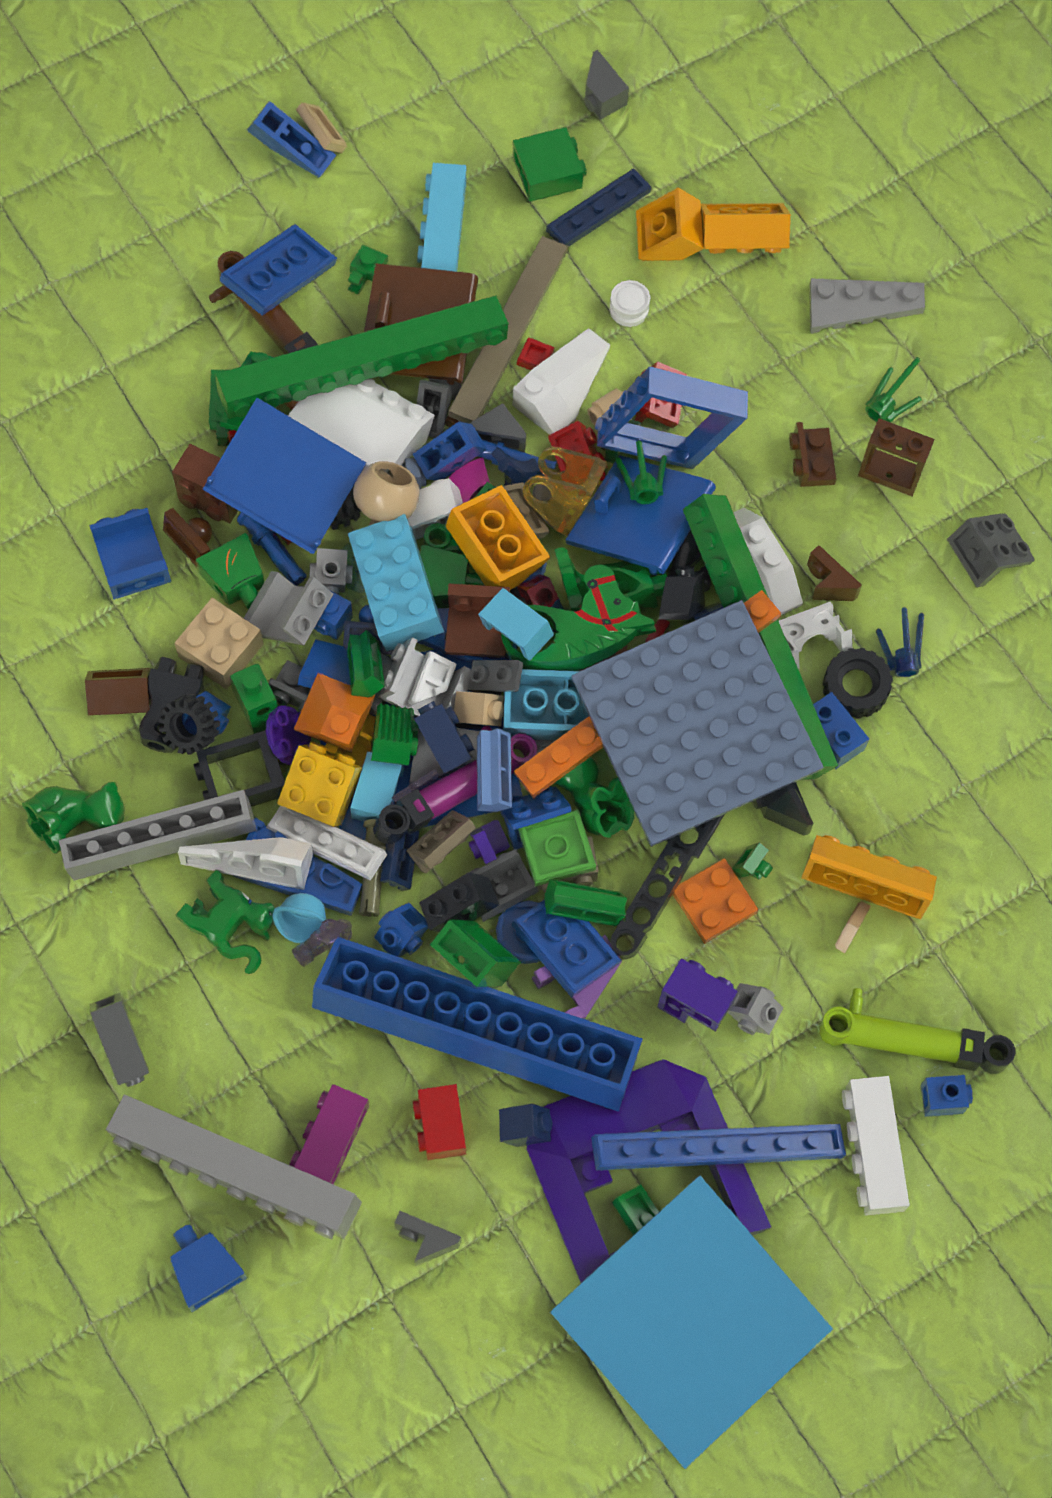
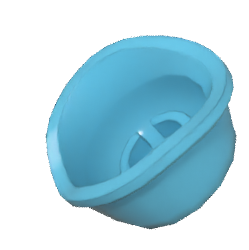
(299, 917)

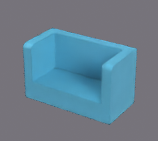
(516, 623)
(374, 788)

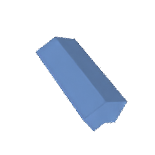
(494, 770)

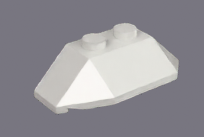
(770, 560)

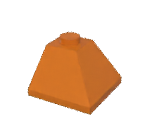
(333, 713)

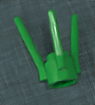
(883, 405)
(645, 487)

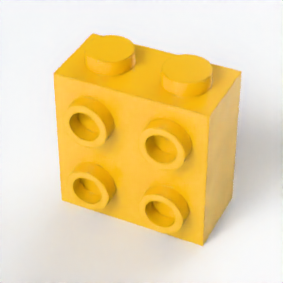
(320, 784)

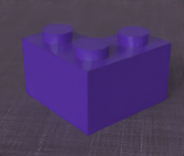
(696, 995)

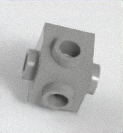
(333, 562)
(755, 1009)

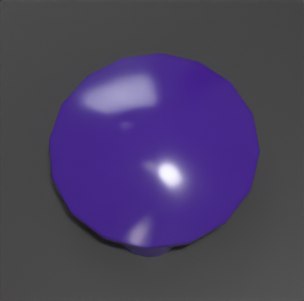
(281, 733)

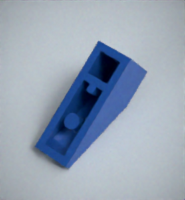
(290, 140)

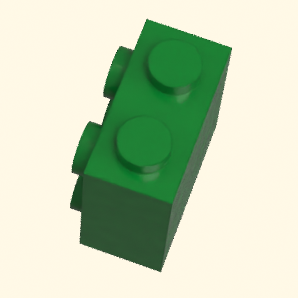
(548, 163)

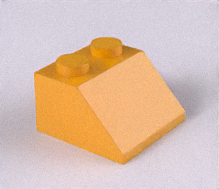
(670, 227)

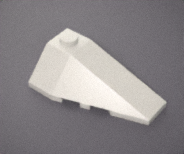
(558, 385)

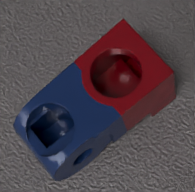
(541, 592)

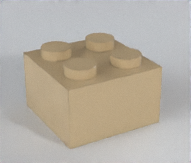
(219, 642)

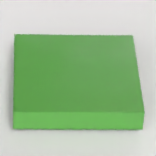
(557, 848)

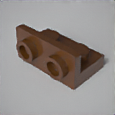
(813, 456)

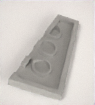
(852, 301)

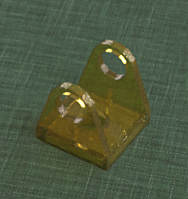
(568, 488)

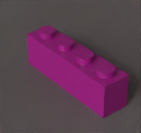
(331, 1133)

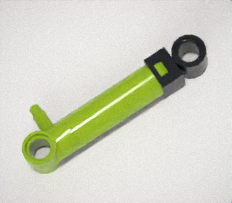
(962, 1048)

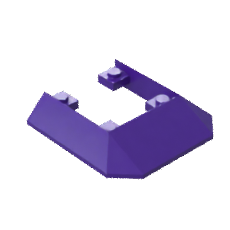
(655, 1098)

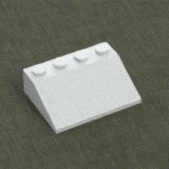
(367, 421)

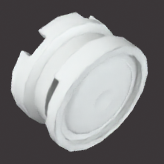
(629, 303)

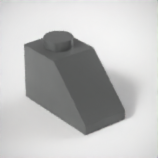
(604, 88)

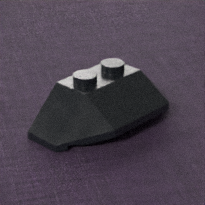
(786, 809)

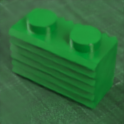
(394, 735)

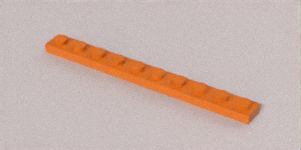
(583, 739)

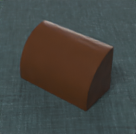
(117, 691)

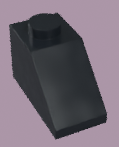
(682, 594)

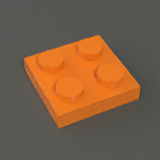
(714, 901)

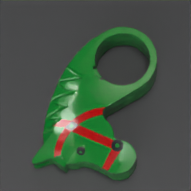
(592, 633)

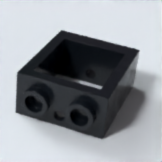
(257, 794)

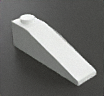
(266, 860)

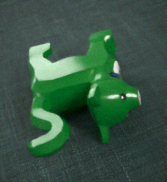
(225, 918)

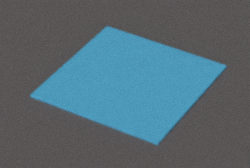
(691, 1321)

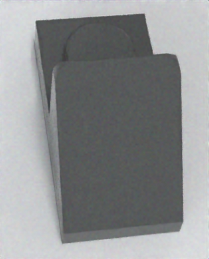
(435, 1239)

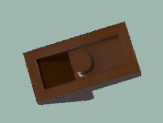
(837, 581)

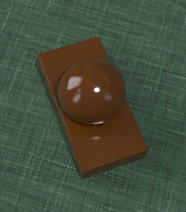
(189, 536)

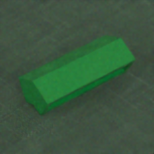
(365, 665)
(584, 902)

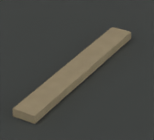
(519, 312)

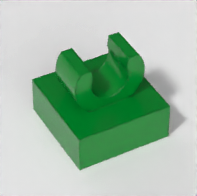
(752, 862)

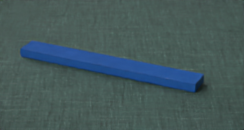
(717, 1146)

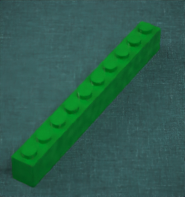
(363, 356)
(737, 580)

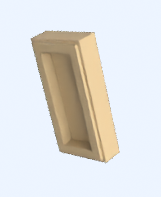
(321, 127)

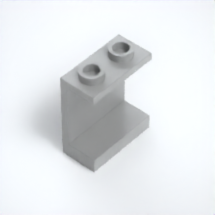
(288, 610)
(403, 675)

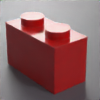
(441, 1122)

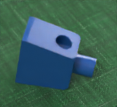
(203, 1268)

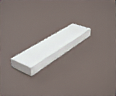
(330, 842)

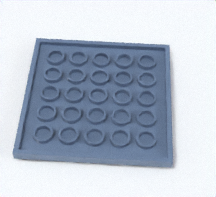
(697, 723)

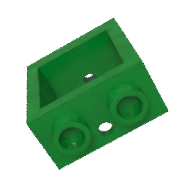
(485, 959)

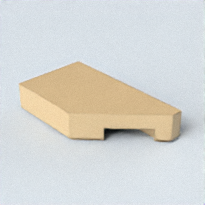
(852, 926)

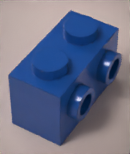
(840, 729)

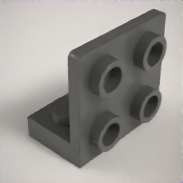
(988, 546)

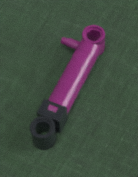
(422, 806)

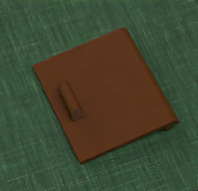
(412, 292)

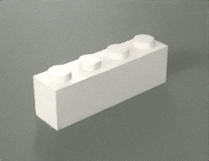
(876, 1146)

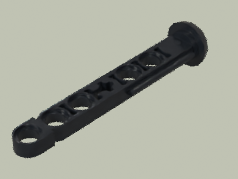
(656, 905)

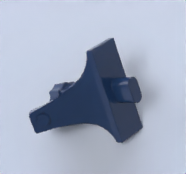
(515, 470)

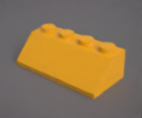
(869, 876)

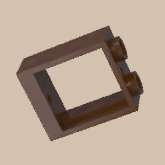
(904, 474)

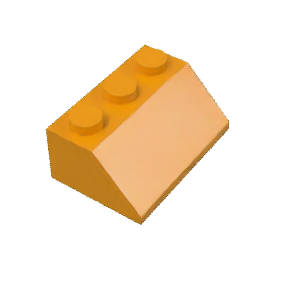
(745, 227)
(496, 539)

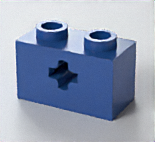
(449, 451)

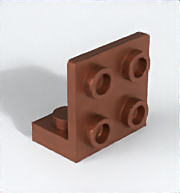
(464, 627)

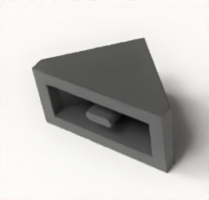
(437, 400)
(501, 426)

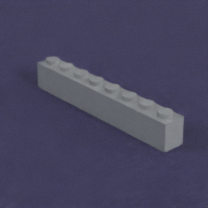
(234, 1167)

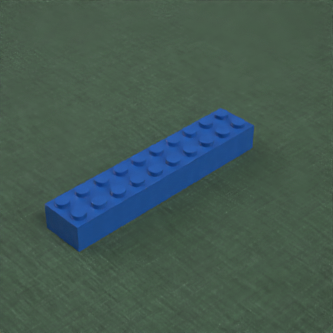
(476, 1023)

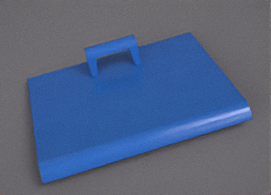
(284, 476)
(637, 531)

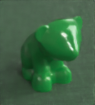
(601, 808)
(59, 810)

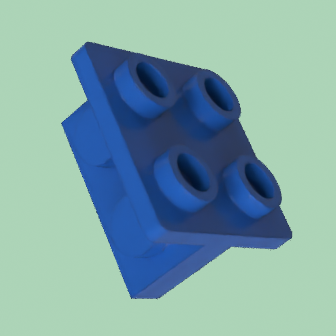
(532, 810)

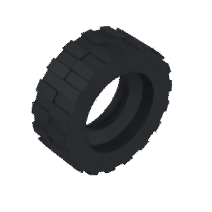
(869, 663)

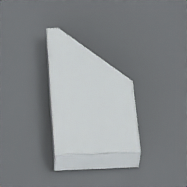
(432, 678)

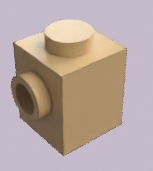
(479, 708)

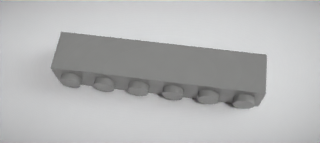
(157, 835)

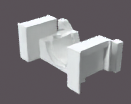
(814, 622)

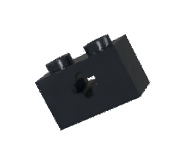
(460, 900)

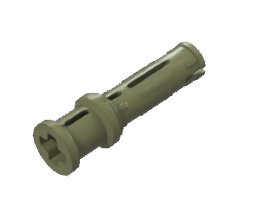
(371, 889)

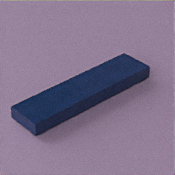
(599, 208)

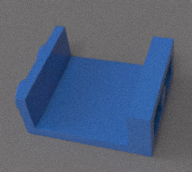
(130, 553)

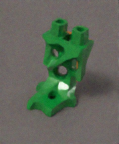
(631, 579)

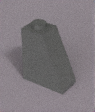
(119, 1040)

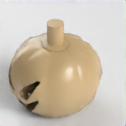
(385, 495)

